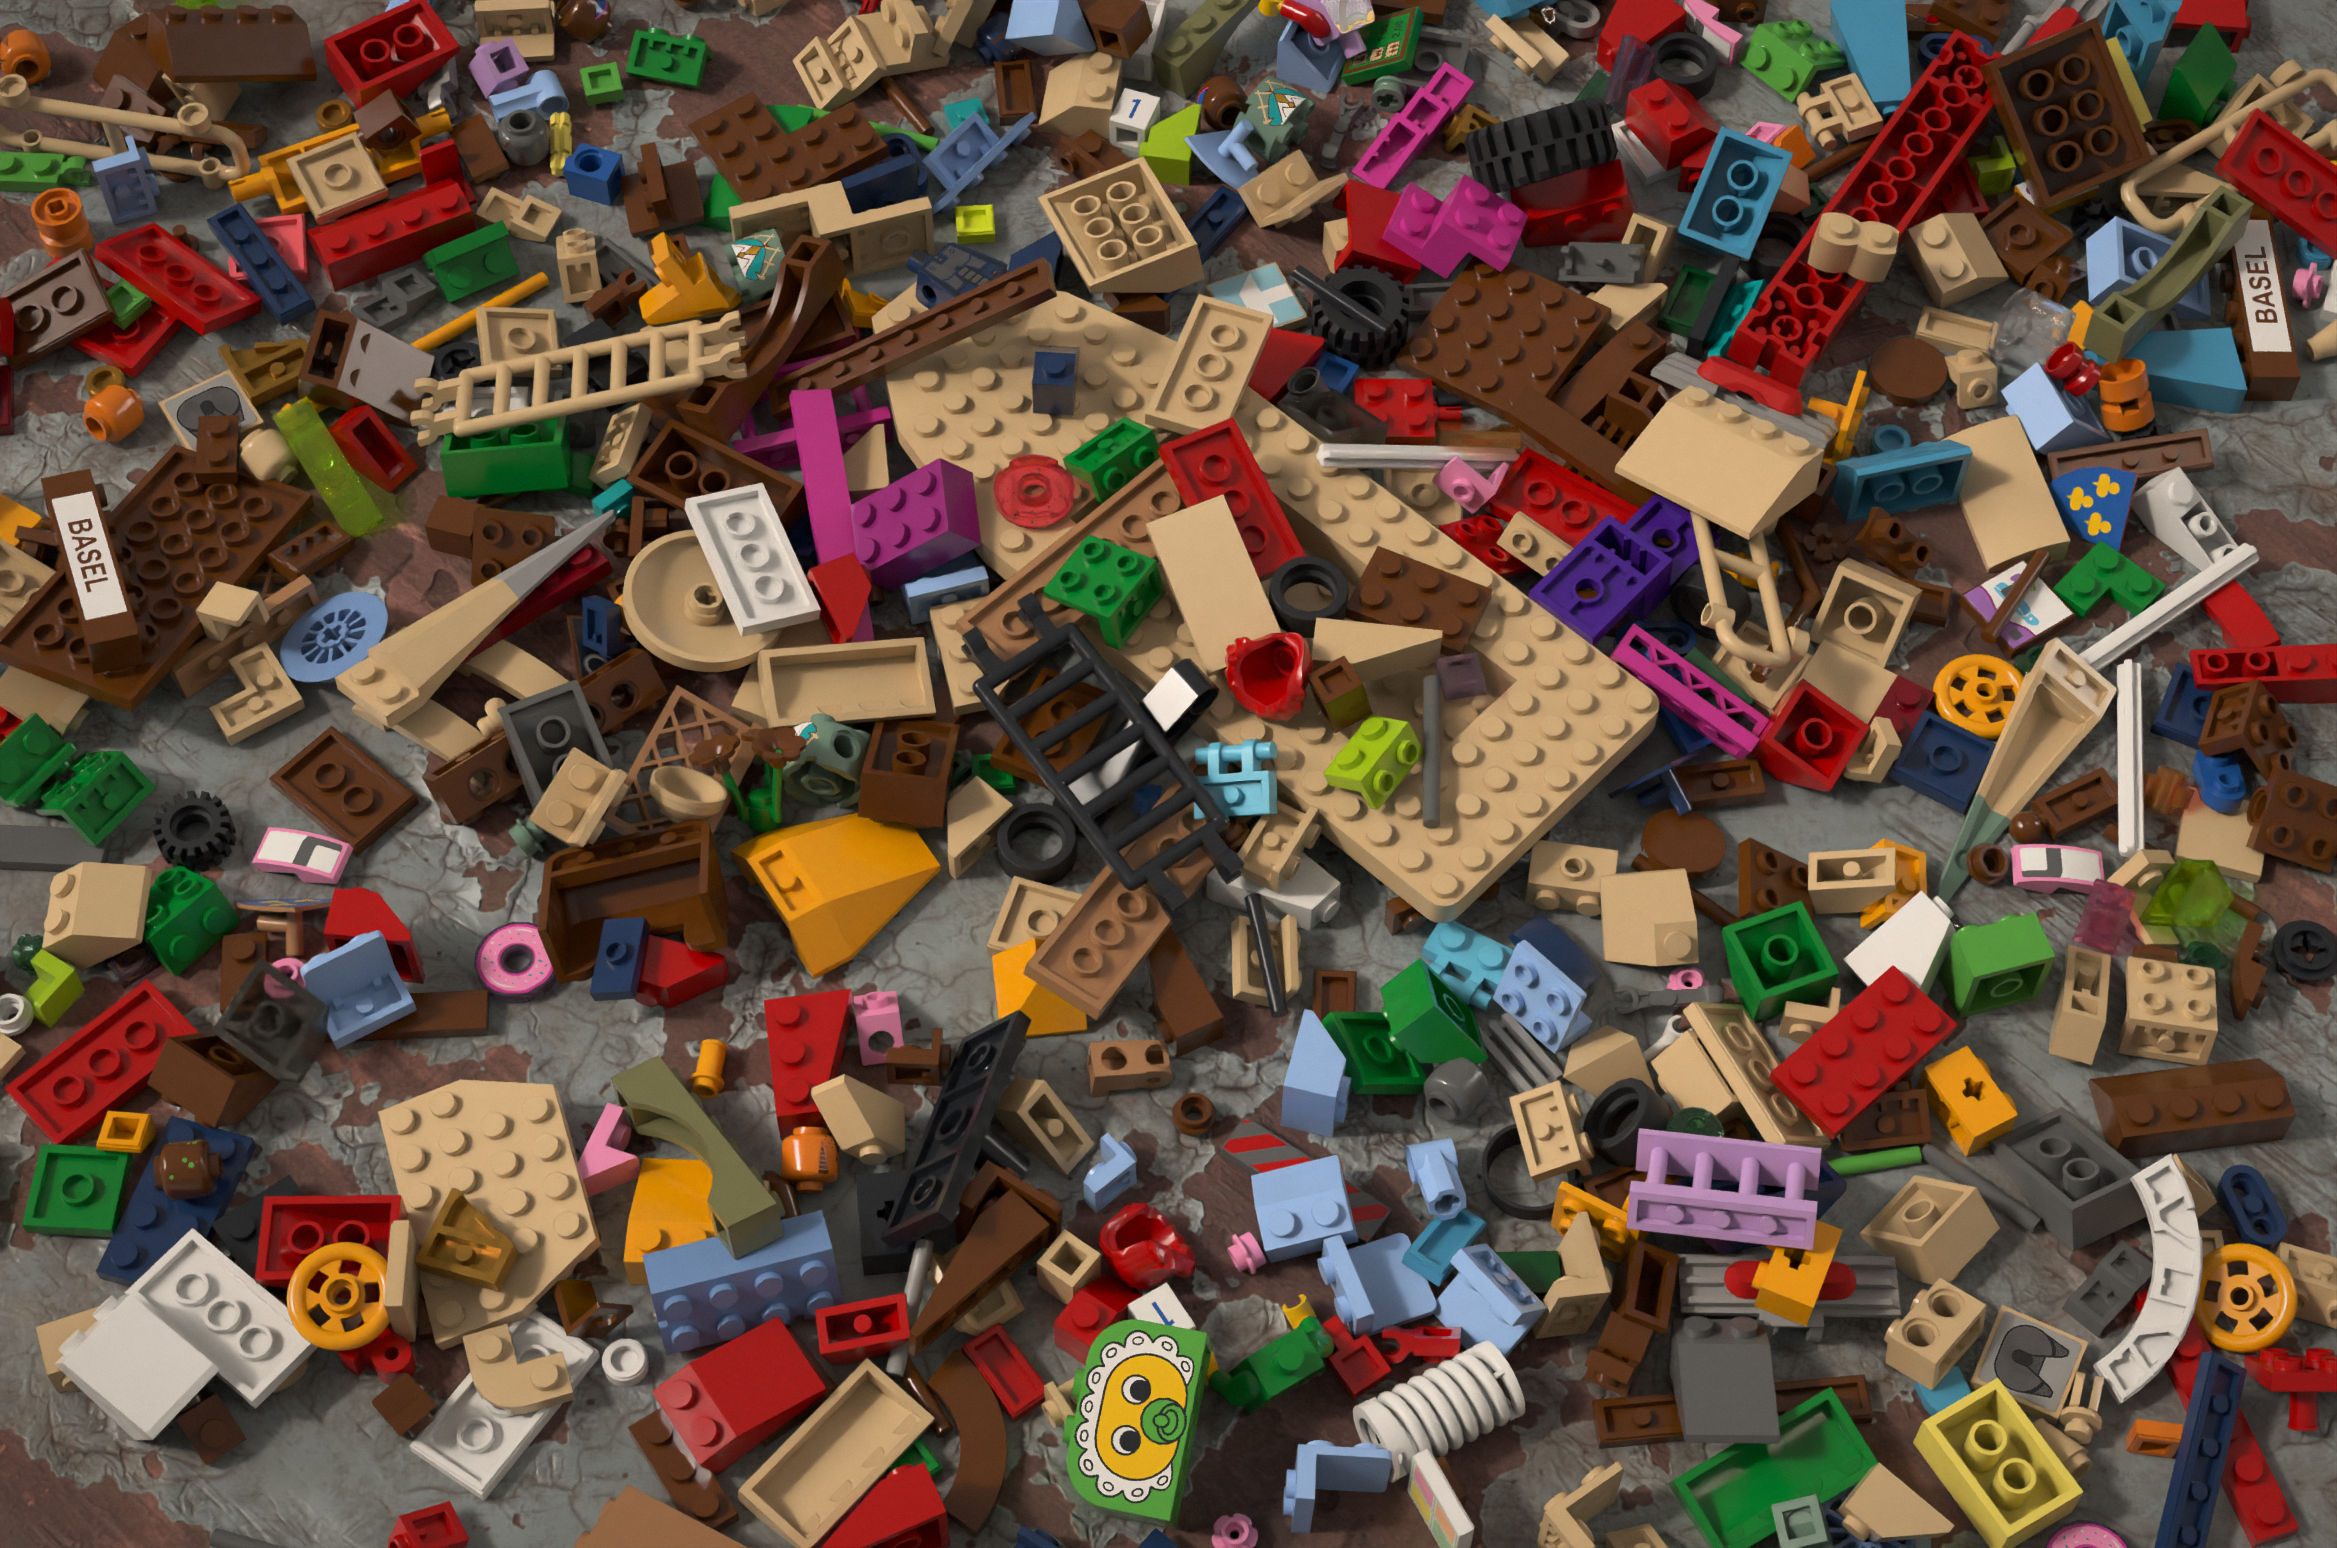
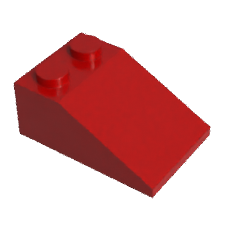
(390, 52)
(302, 1224)
(739, 1394)
(897, 1514)

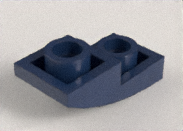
(1558, 950)

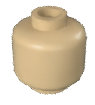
(268, 456)

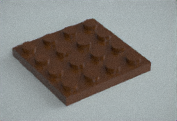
(1502, 333)

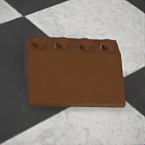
(2066, 113)

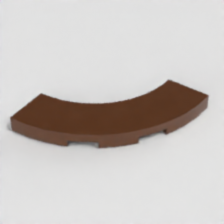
(982, 1442)

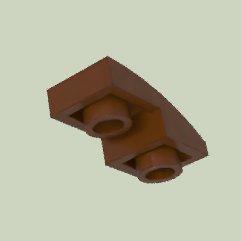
(479, 149)
(2246, 972)

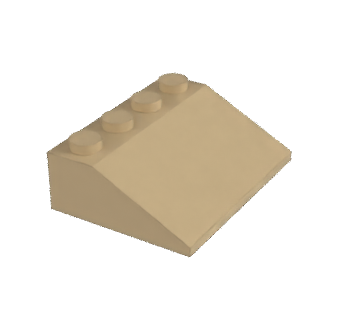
(1124, 232)
(1722, 462)

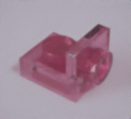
(2105, 916)

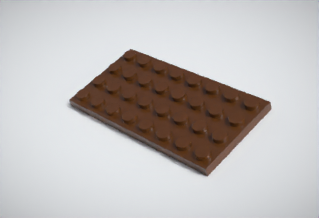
(176, 549)

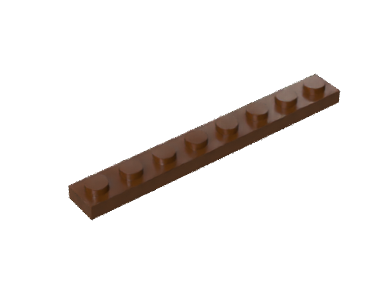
(919, 335)

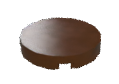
(1907, 371)
(1683, 842)

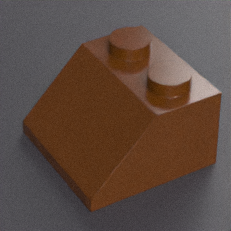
(127, 57)
(209, 1079)

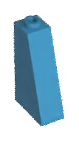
(1875, 47)
(2190, 368)

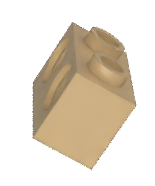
(1943, 1324)

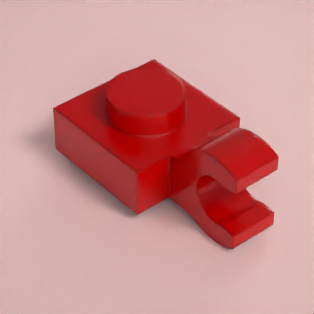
(1432, 1342)
(1355, 1362)

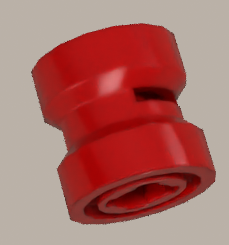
(2073, 369)

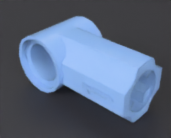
(540, 94)
(1436, 1171)

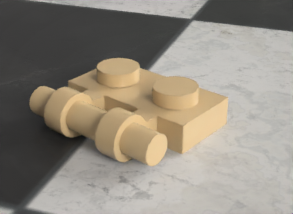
(1851, 111)

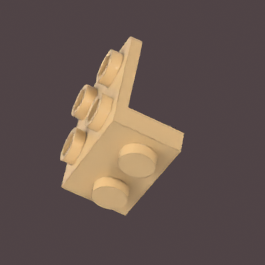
(56, 704)

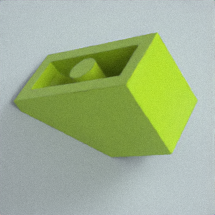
(1167, 150)

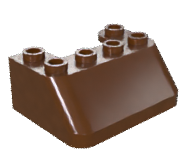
(654, 874)

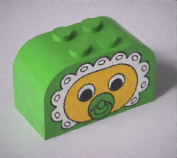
(1137, 1419)

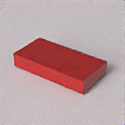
(1006, 1371)

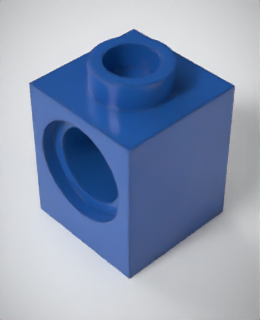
(594, 174)

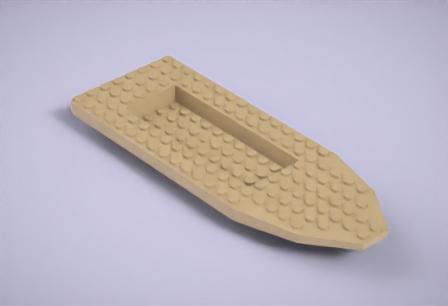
(1508, 759)

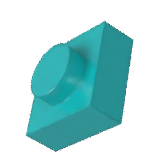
(959, 111)
(617, 498)

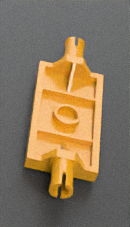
(278, 181)

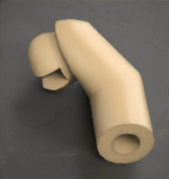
(491, 722)

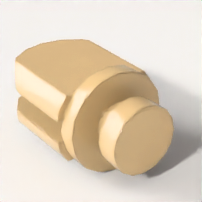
(2079, 1421)

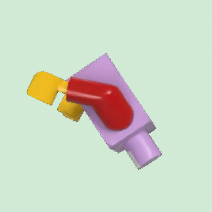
(1327, 20)

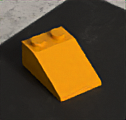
(666, 1210)

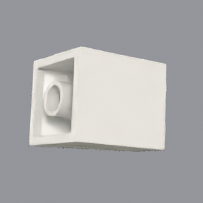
(134, 1366)

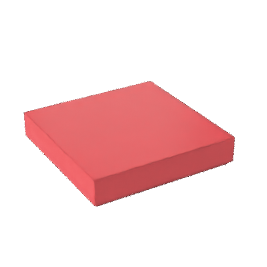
(289, 239)

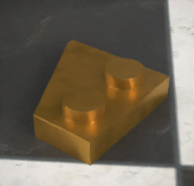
(267, 368)
(466, 1246)

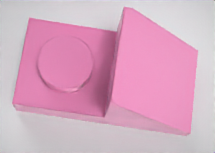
(603, 1160)

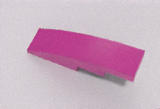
(1414, 127)

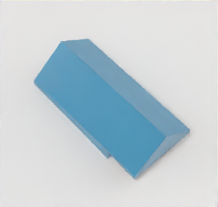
(2141, 31)

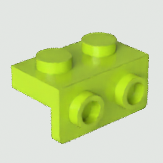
(1375, 759)

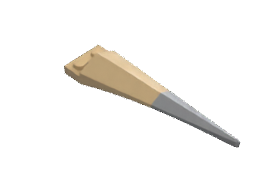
(418, 659)

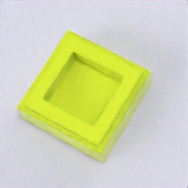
(975, 224)

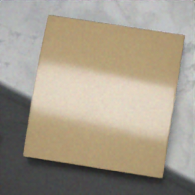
(839, 66)

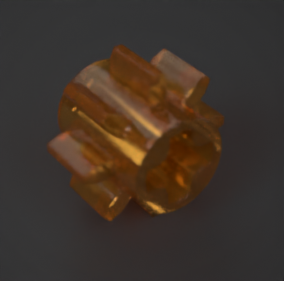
(2166, 790)

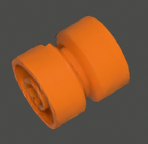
(61, 222)
(2125, 395)

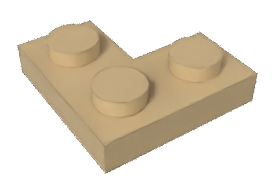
(265, 698)

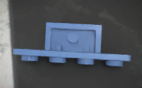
(966, 153)

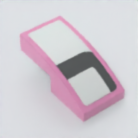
(1703, 21)
(306, 854)
(2055, 866)

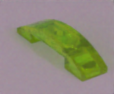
(328, 468)

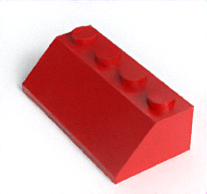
(391, 233)

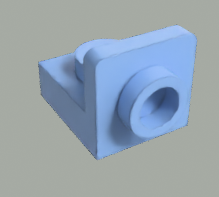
(1111, 1179)

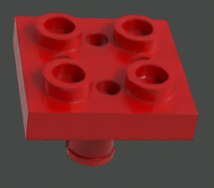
(2300, 1376)

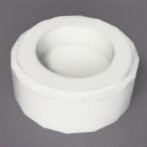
(625, 1362)

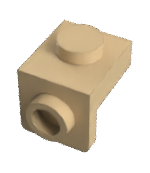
(1974, 378)
(1874, 753)
(1803, 1020)

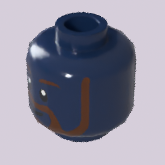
(992, 40)

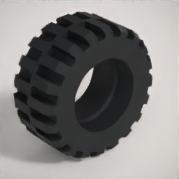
(1541, 145)

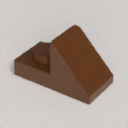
(1142, 309)

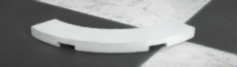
(2172, 1286)

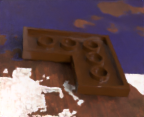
(765, 162)

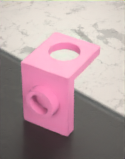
(1467, 485)
(876, 1013)

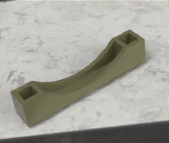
(1193, 48)
(2134, 311)
(661, 1107)

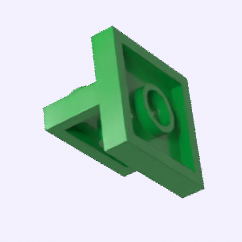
(472, 261)

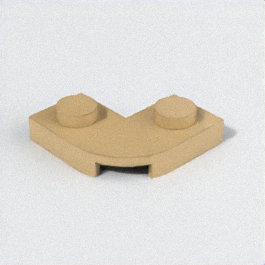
(514, 1385)

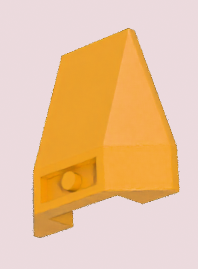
(837, 881)

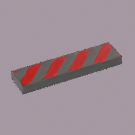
(1261, 1151)

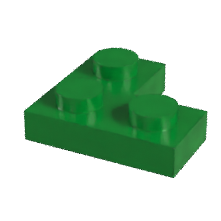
(2108, 574)

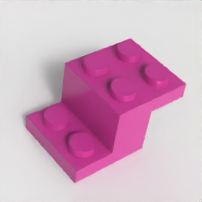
(1465, 222)

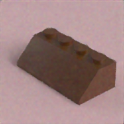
(230, 44)
(690, 465)
(2192, 1108)

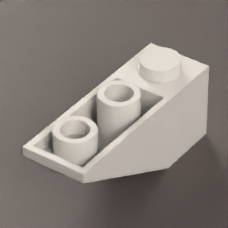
(2182, 519)

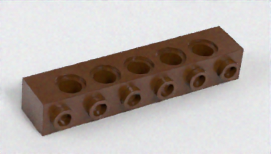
(451, 780)

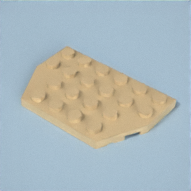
(513, 1163)

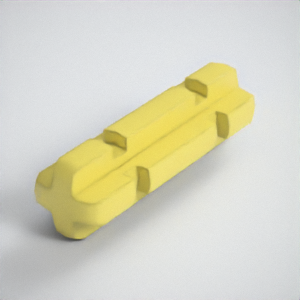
(560, 142)

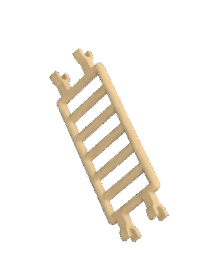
(461, 388)

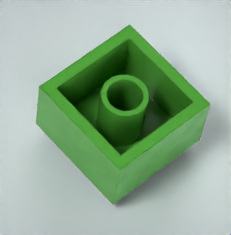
(1996, 964)

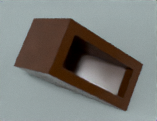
(1645, 1286)

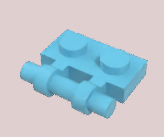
(1239, 793)
(1469, 955)

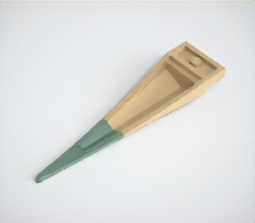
(2047, 721)

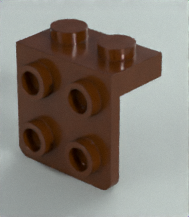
(997, 1181)

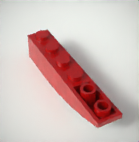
(2287, 672)

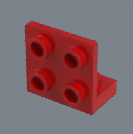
(1479, 538)

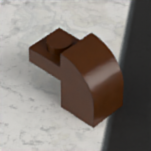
(1619, 1354)

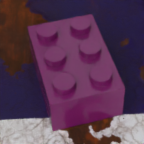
(916, 523)

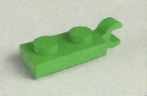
(41, 171)

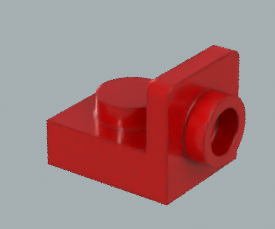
(429, 1528)

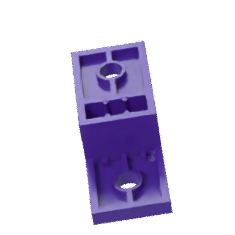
(1621, 568)

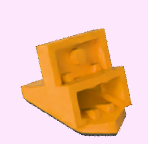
(686, 290)

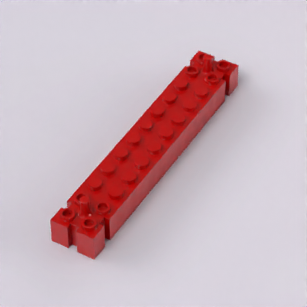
(1888, 185)

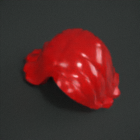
(1269, 674)
(1145, 1247)

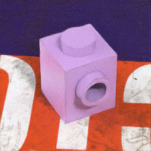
(498, 67)

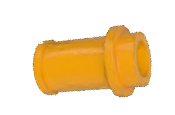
(707, 1079)

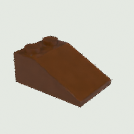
(908, 772)

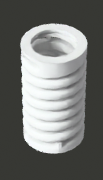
(1450, 1410)

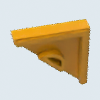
(858, 306)

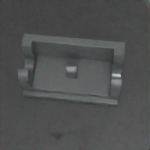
(1603, 262)

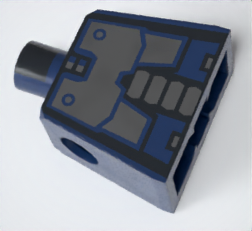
(951, 272)

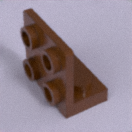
(2252, 720)

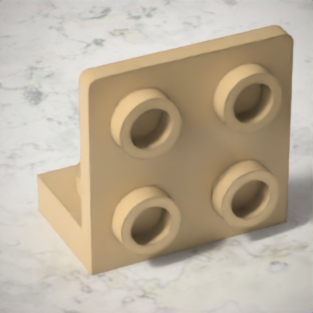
(1287, 191)
(579, 799)
(2169, 1011)
(1584, 1283)
(1566, 1513)

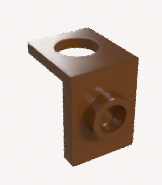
(582, 1312)

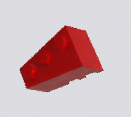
(1577, 206)
(805, 1050)

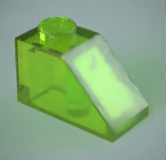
(2189, 896)

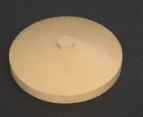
(681, 612)

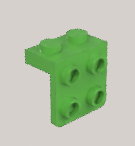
(1789, 56)

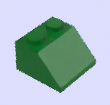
(2200, 80)
(1778, 961)
(1430, 1017)

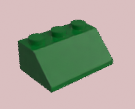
(508, 460)

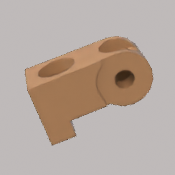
(1127, 1065)

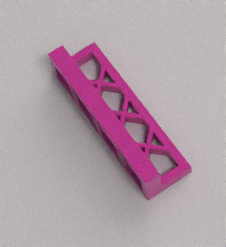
(1683, 700)

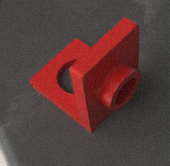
(443, 162)

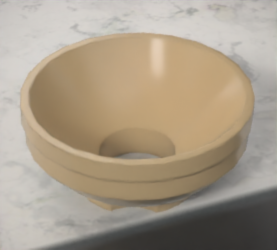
(686, 793)

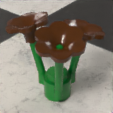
(775, 748)

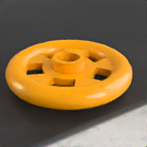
(1967, 668)
(329, 1262)
(2280, 1305)

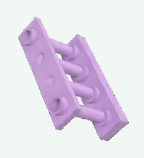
(1718, 1213)

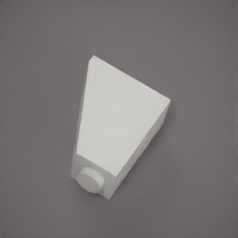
(1309, 896)
(1910, 940)

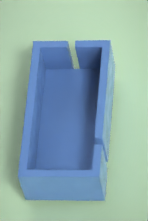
(713, 1298)

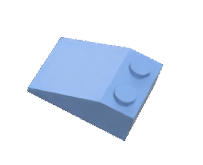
(2125, 253)

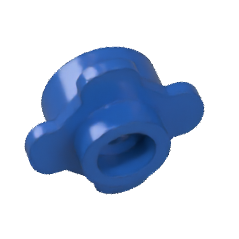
(1146, 798)

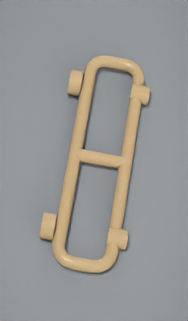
(2289, 82)
(192, 121)
(1788, 643)

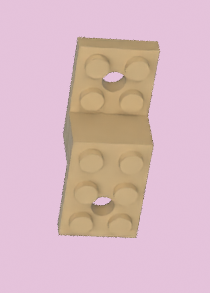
(825, 213)

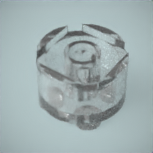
(2029, 330)

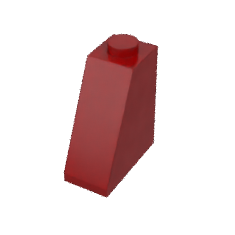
(1640, 18)
(1280, 359)

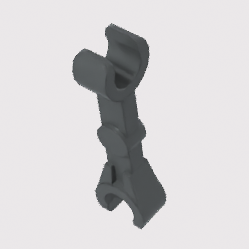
(1347, 116)
(1669, 997)

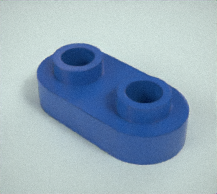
(2219, 781)

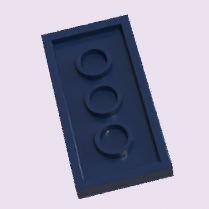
(156, 1222)

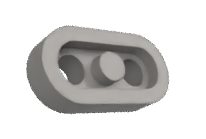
(1575, 17)

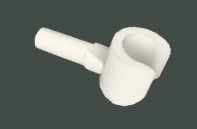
(1668, 1037)

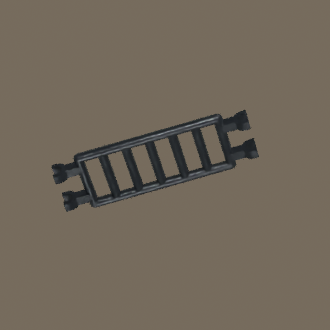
(1151, 873)

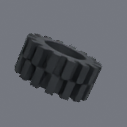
(192, 811)

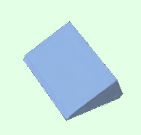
(1049, 27)
(1305, 62)

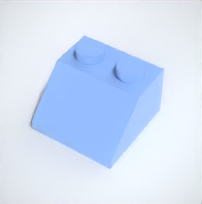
(2051, 414)
(1315, 1081)
(1302, 1208)

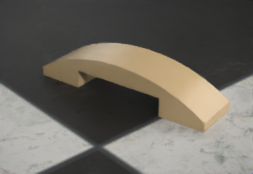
(512, 670)
(435, 730)

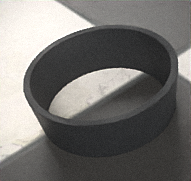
(1499, 1142)

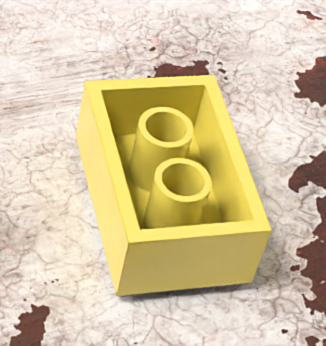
(1997, 1466)

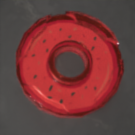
(1034, 510)

